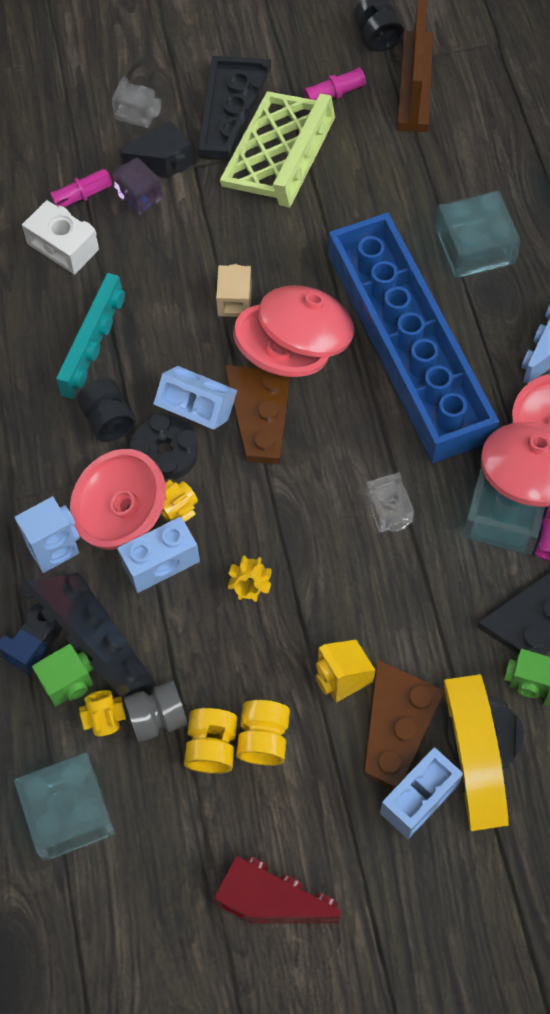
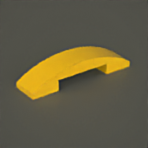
(477, 752)

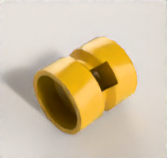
(264, 725)
(210, 735)

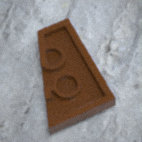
(260, 411)
(398, 723)

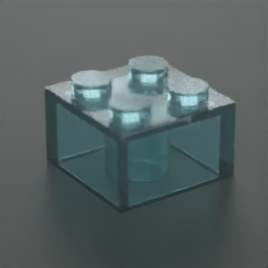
(477, 234)
(501, 520)
(64, 807)

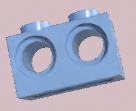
(195, 397)
(49, 533)
(421, 793)

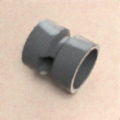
(156, 711)

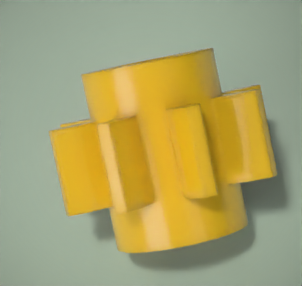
(178, 501)
(249, 569)
(102, 713)

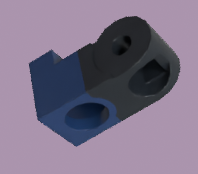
(31, 641)

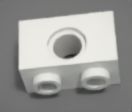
(61, 236)

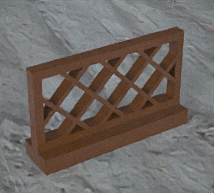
(416, 75)

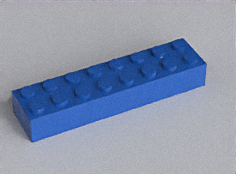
(412, 338)

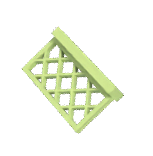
(300, 149)

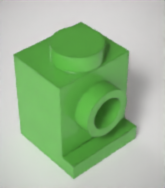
(530, 675)

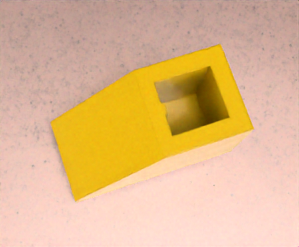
(343, 669)

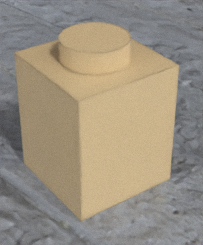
(233, 290)

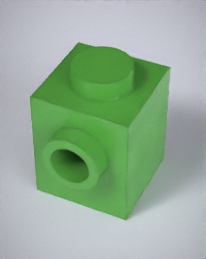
(64, 674)

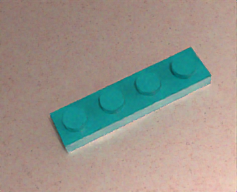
(87, 342)

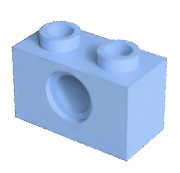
(159, 554)

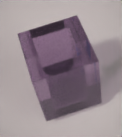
(137, 185)

